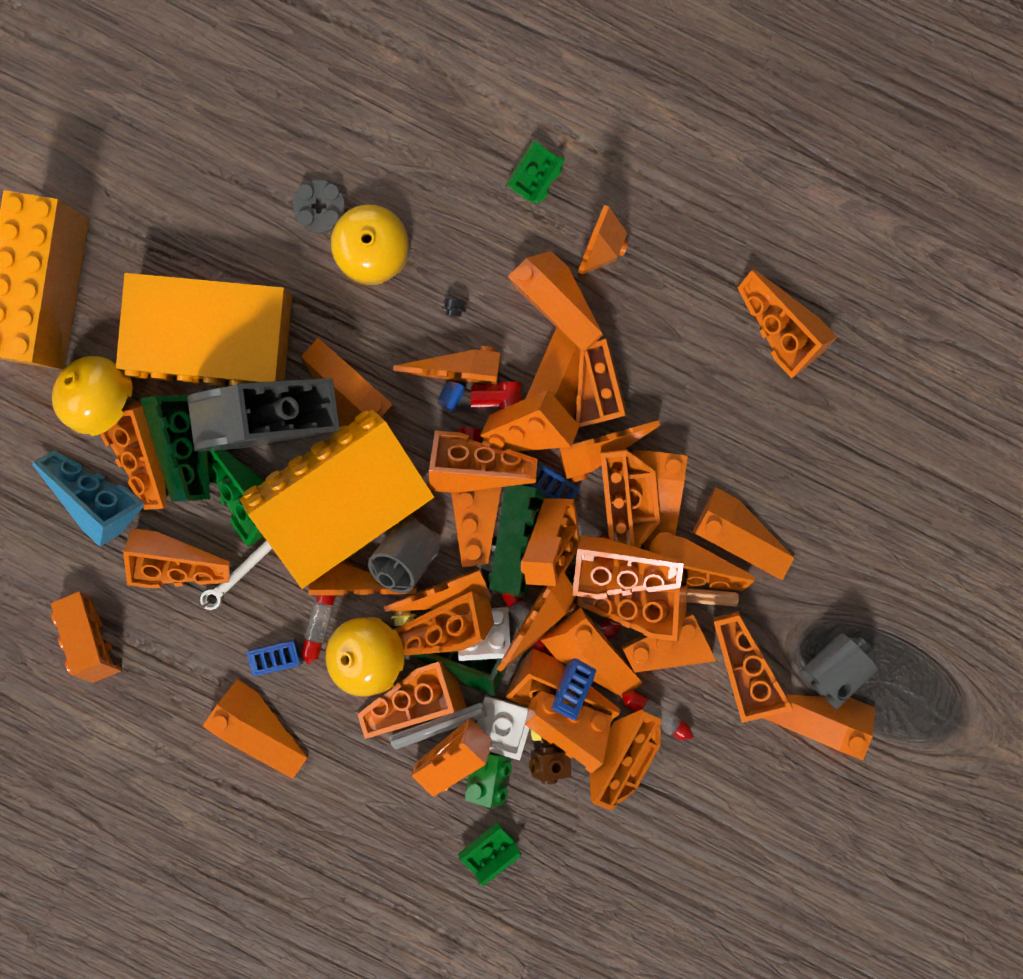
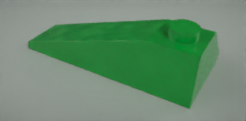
(233, 480)

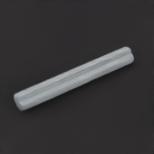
(437, 725)

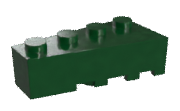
(172, 436)
(517, 521)

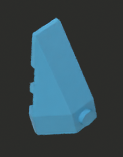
(94, 503)

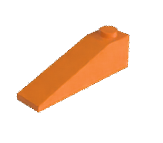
(790, 328)
(559, 372)
(467, 465)
(670, 481)
(347, 578)
(443, 593)
(546, 612)
(651, 613)
(448, 627)
(582, 640)
(844, 729)

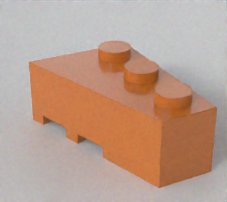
(598, 387)
(453, 758)

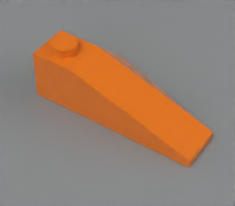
(605, 243)
(554, 292)
(467, 366)
(351, 390)
(136, 453)
(586, 456)
(736, 530)
(159, 560)
(701, 565)
(617, 568)
(543, 673)
(417, 698)
(253, 728)

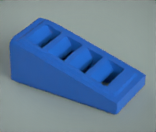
(451, 396)
(572, 492)
(293, 647)
(582, 675)

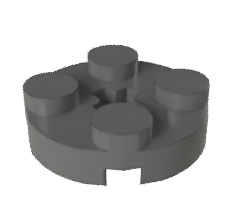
(311, 193)

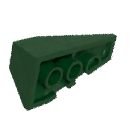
(475, 673)

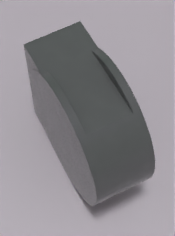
(262, 413)

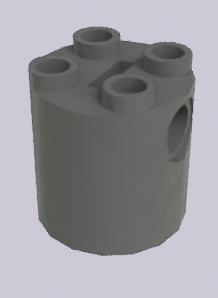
(404, 555)
(841, 668)

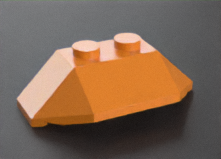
(629, 497)
(627, 757)

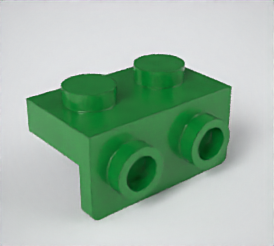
(535, 173)
(489, 783)
(490, 854)

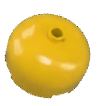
(372, 261)
(91, 395)
(364, 656)

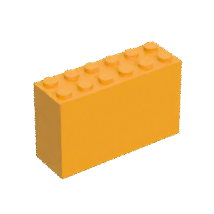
(38, 277)
(203, 330)
(336, 497)

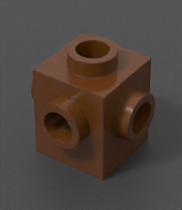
(549, 764)

